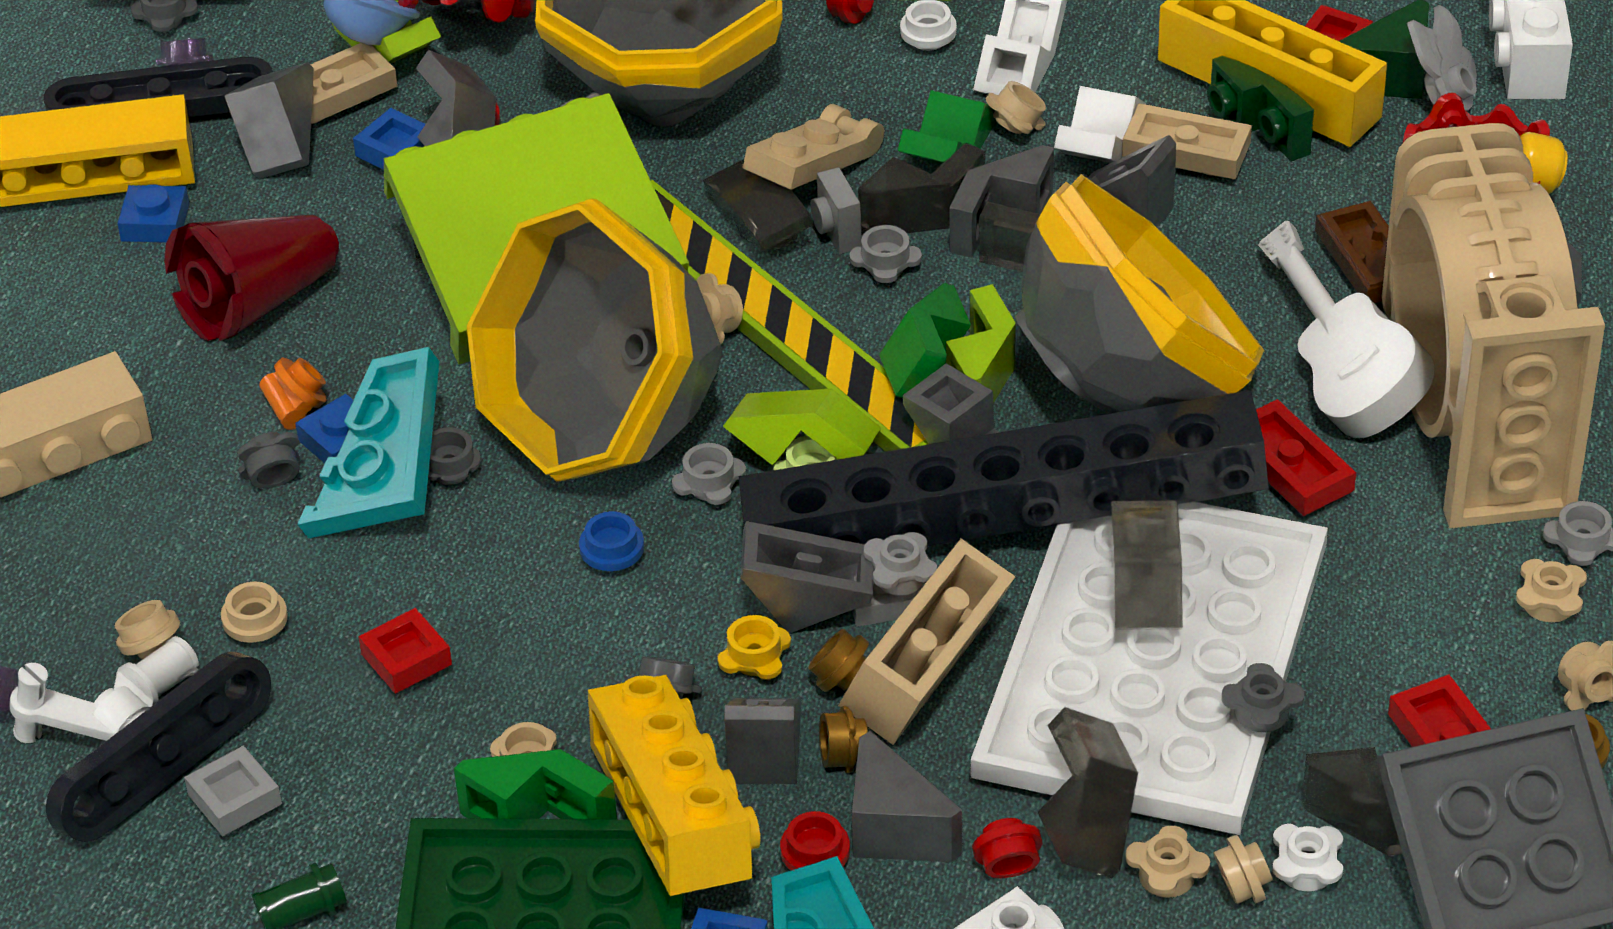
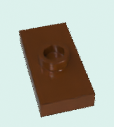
(1358, 244)

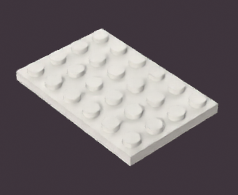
(1162, 689)

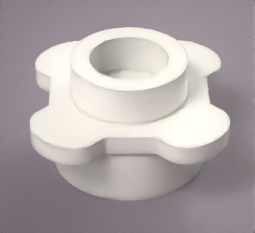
(1307, 856)

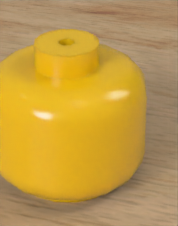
(1546, 158)

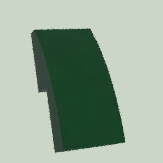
(1256, 99)

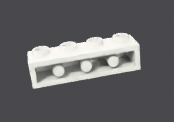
(1532, 47)

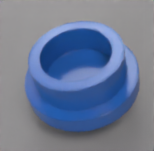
(611, 542)

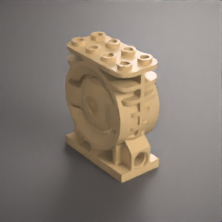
(1492, 298)

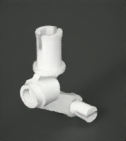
(134, 692)

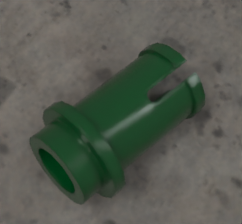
(300, 898)

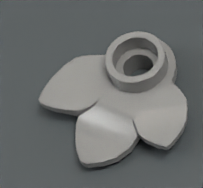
(1444, 58)

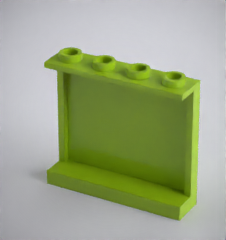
(480, 184)

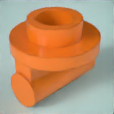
(293, 390)

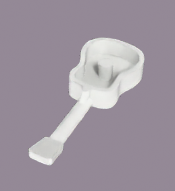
(1361, 362)

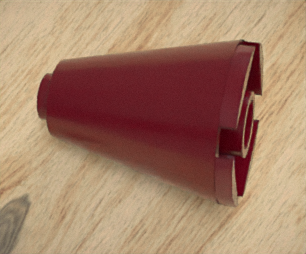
(245, 268)

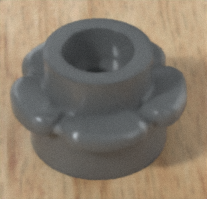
(452, 456)

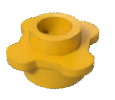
(754, 647)

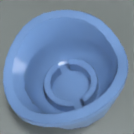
(368, 19)

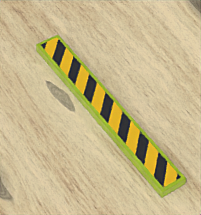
(793, 330)

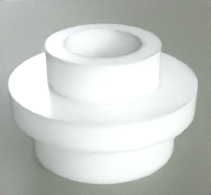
(928, 25)

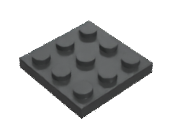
(1506, 826)

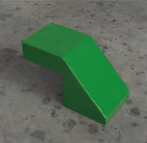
(947, 127)
(921, 337)
(532, 785)

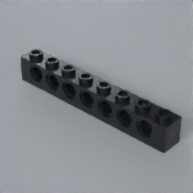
(1021, 475)

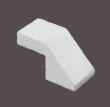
(1022, 46)
(1097, 125)

